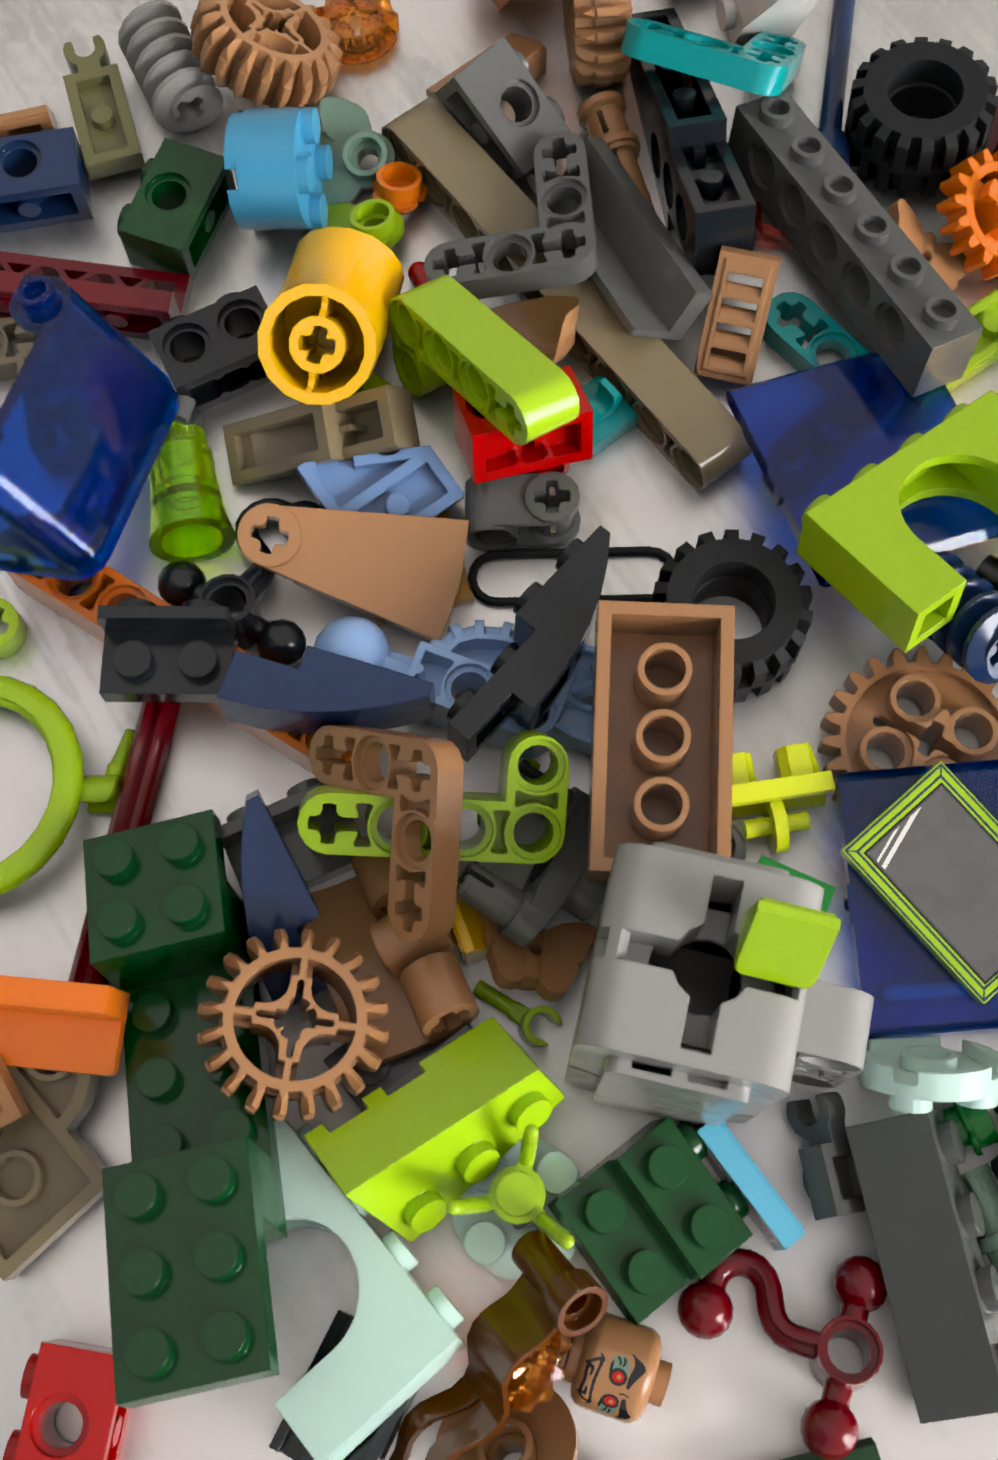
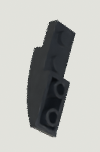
(552, 635)

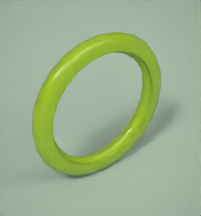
(66, 775)

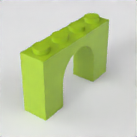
(868, 549)

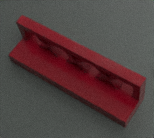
(118, 293)

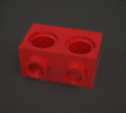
(493, 456)

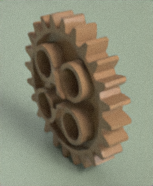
(947, 700)

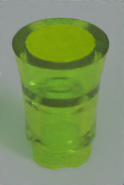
(187, 500)

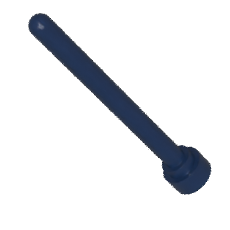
(836, 77)

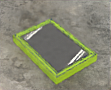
(938, 872)

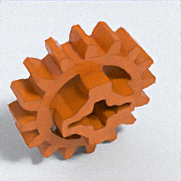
(973, 212)

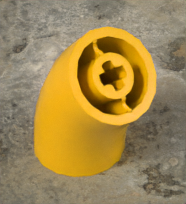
(329, 315)

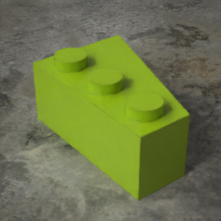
(438, 1130)

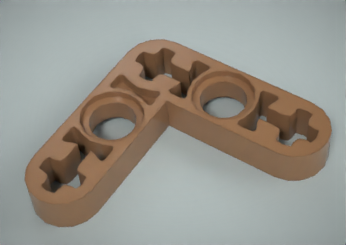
(417, 800)

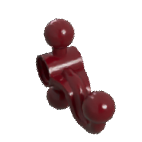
(858, 1283)

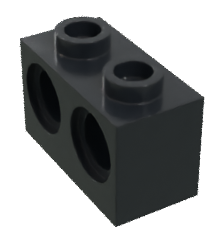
(226, 363)

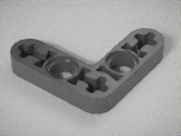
(552, 237)

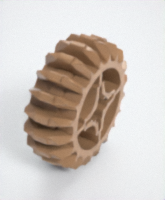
(594, 40)
(267, 50)
(326, 1026)

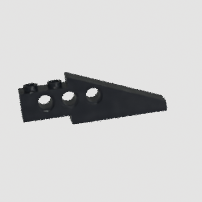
(691, 160)

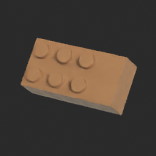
(661, 729)

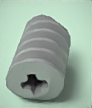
(166, 71)

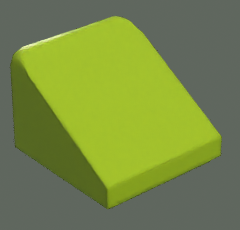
(785, 942)

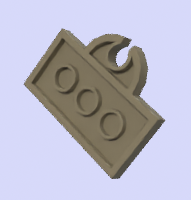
(45, 1165)

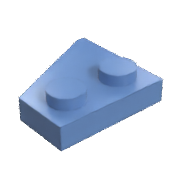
(393, 483)

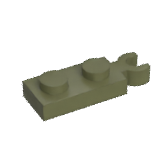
(101, 113)

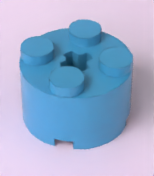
(277, 168)

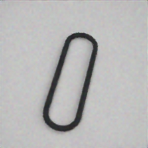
(555, 553)

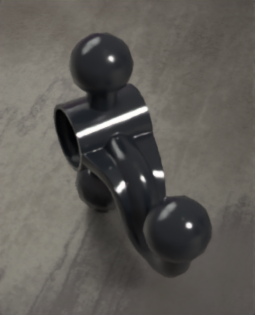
(276, 640)

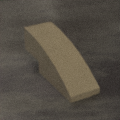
(281, 440)

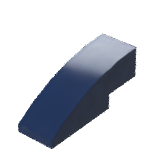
(321, 693)
(273, 889)

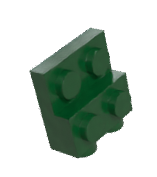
(652, 1217)

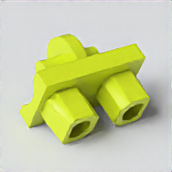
(796, 788)

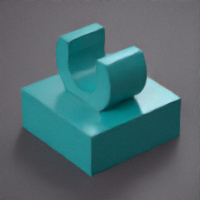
(610, 413)

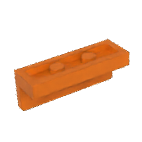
(62, 1025)

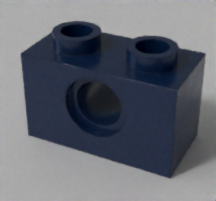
(42, 180)

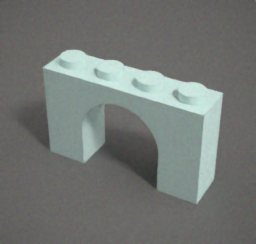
(397, 1329)

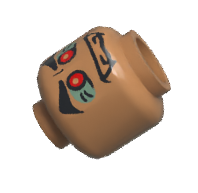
(617, 1369)

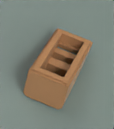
(727, 353)

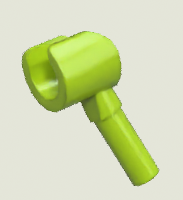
(102, 790)
(517, 1012)

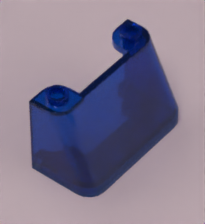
(74, 435)

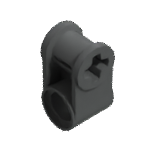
(515, 513)

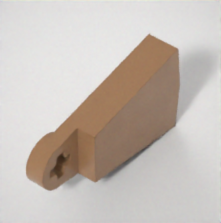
(372, 562)

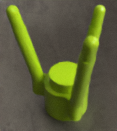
(517, 1195)

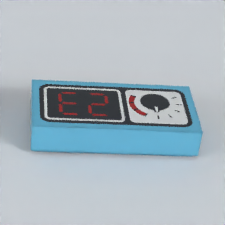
(764, 1203)

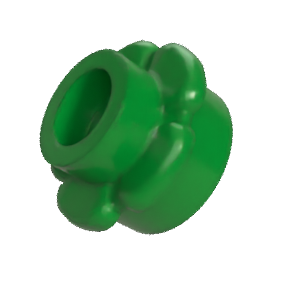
(974, 1126)

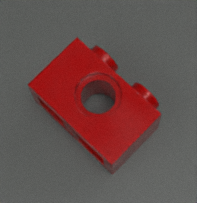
(75, 1375)

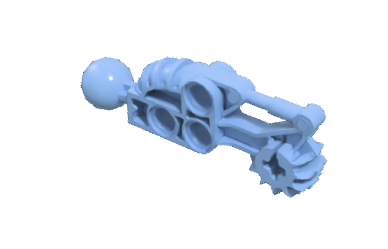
(464, 662)

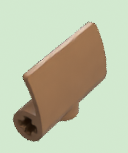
(417, 979)

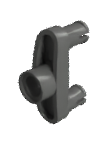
(549, 886)

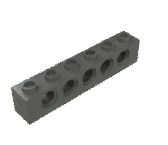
(853, 245)

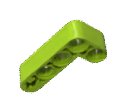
(456, 340)
(497, 812)

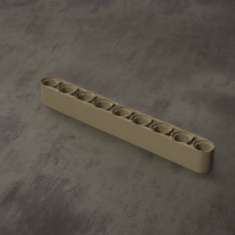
(482, 200)

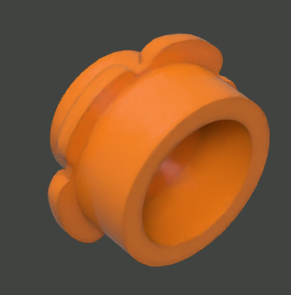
(400, 185)

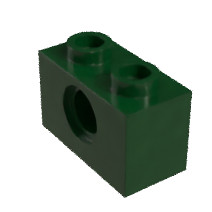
(176, 209)

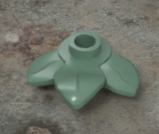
(351, 139)

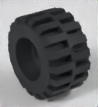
(923, 82)
(762, 582)

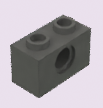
(475, 104)

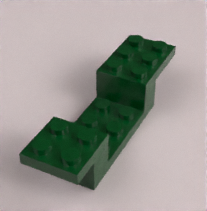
(203, 1172)

